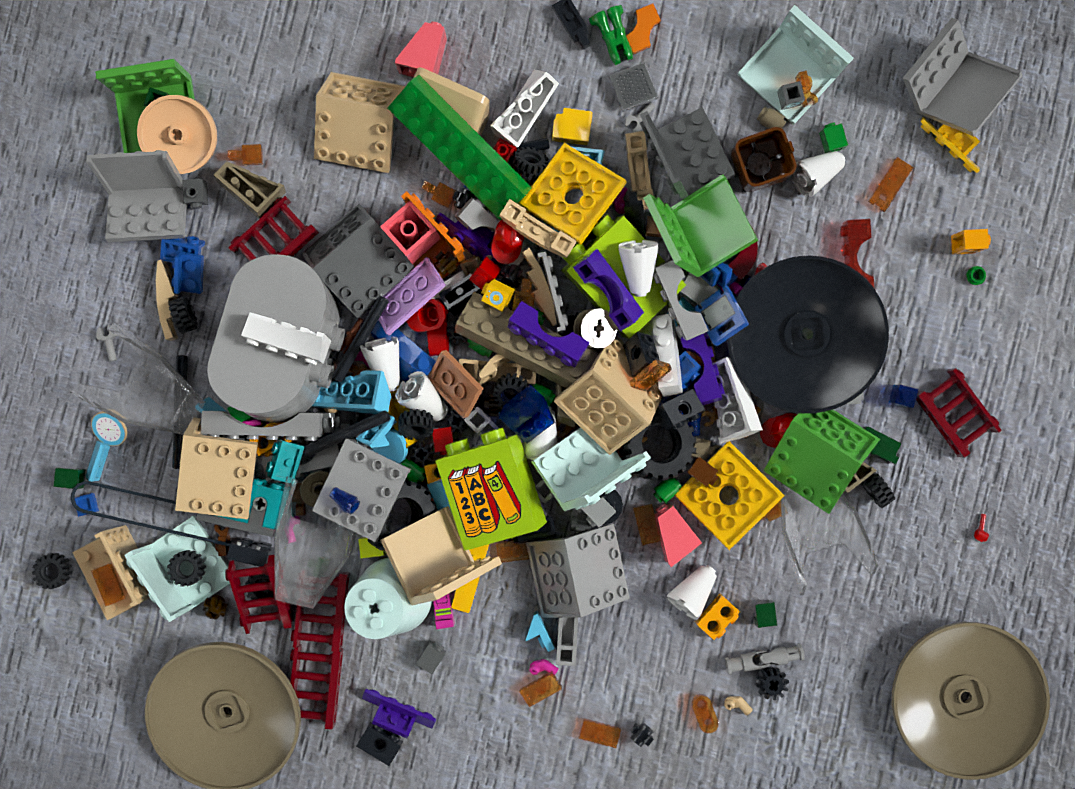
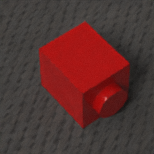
(484, 273)
(442, 437)

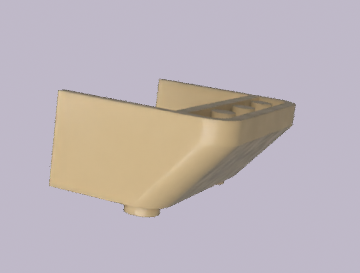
(466, 102)

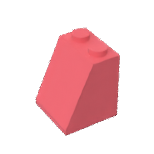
(423, 50)
(411, 232)
(675, 534)

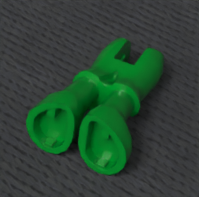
(614, 39)

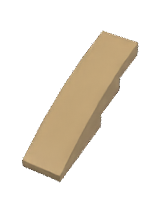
(542, 292)
(164, 294)

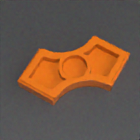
(647, 19)

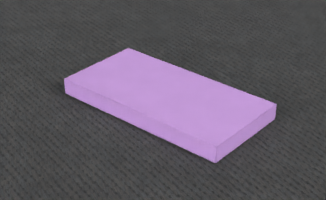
(410, 295)

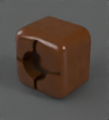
(771, 143)

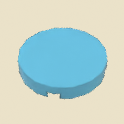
(396, 450)

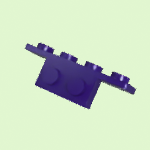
(473, 240)
(396, 716)

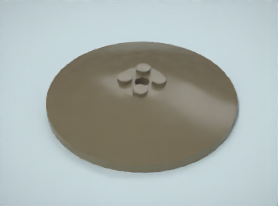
(1004, 706)
(202, 740)

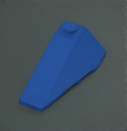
(411, 356)

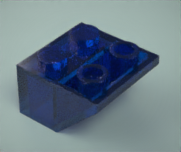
(527, 414)

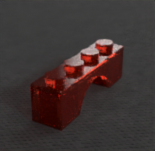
(854, 235)

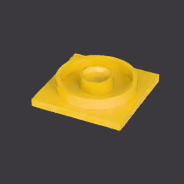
(570, 171)
(732, 521)

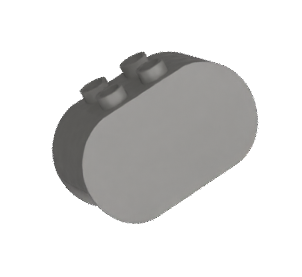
(263, 381)

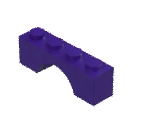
(623, 307)
(567, 348)
(707, 387)

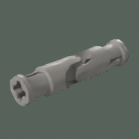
(778, 656)

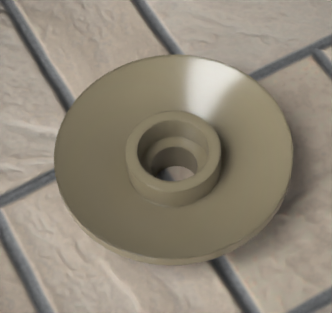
(307, 491)

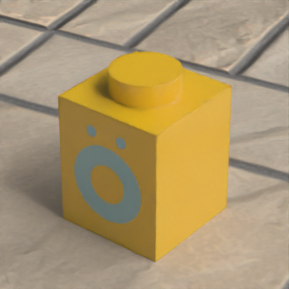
(497, 294)

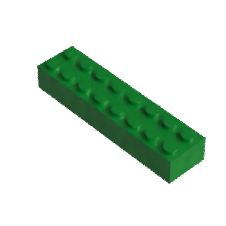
(458, 146)

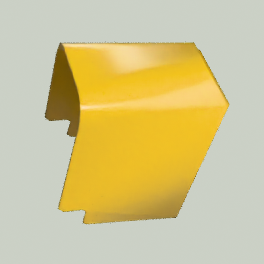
(572, 126)

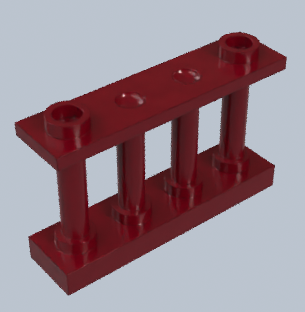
(292, 246)
(949, 430)
(285, 610)
(337, 620)
(332, 678)

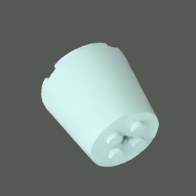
(394, 612)

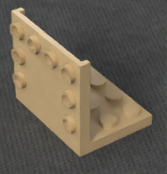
(355, 122)
(606, 402)
(215, 474)
(111, 549)
(432, 558)

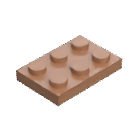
(455, 384)

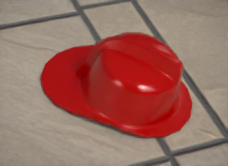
(506, 243)
(428, 317)
(775, 428)

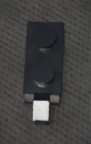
(572, 22)
(635, 212)
(544, 532)

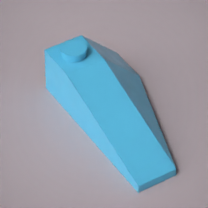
(357, 393)

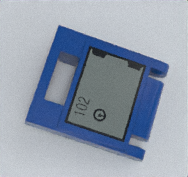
(718, 311)

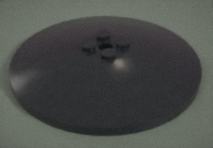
(845, 344)

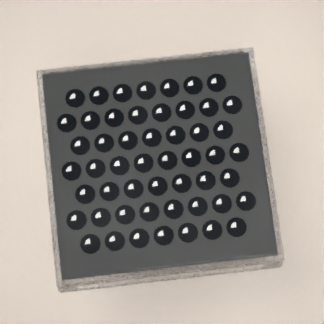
(633, 86)

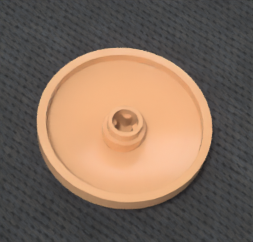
(181, 129)

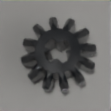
(766, 688)

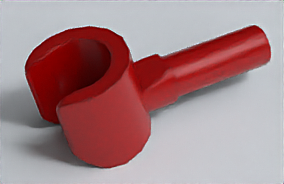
(980, 534)

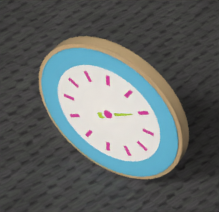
(108, 429)

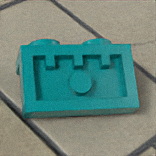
(284, 460)

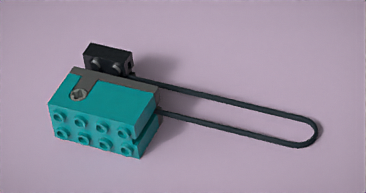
(262, 520)

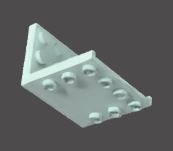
(792, 49)
(582, 470)
(151, 567)

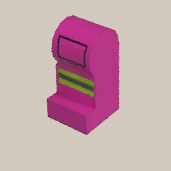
(443, 612)

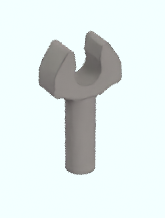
(637, 119)
(108, 343)

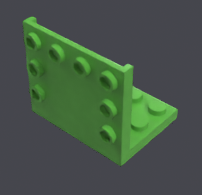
(131, 89)
(703, 226)
(820, 456)

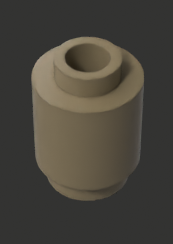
(771, 118)

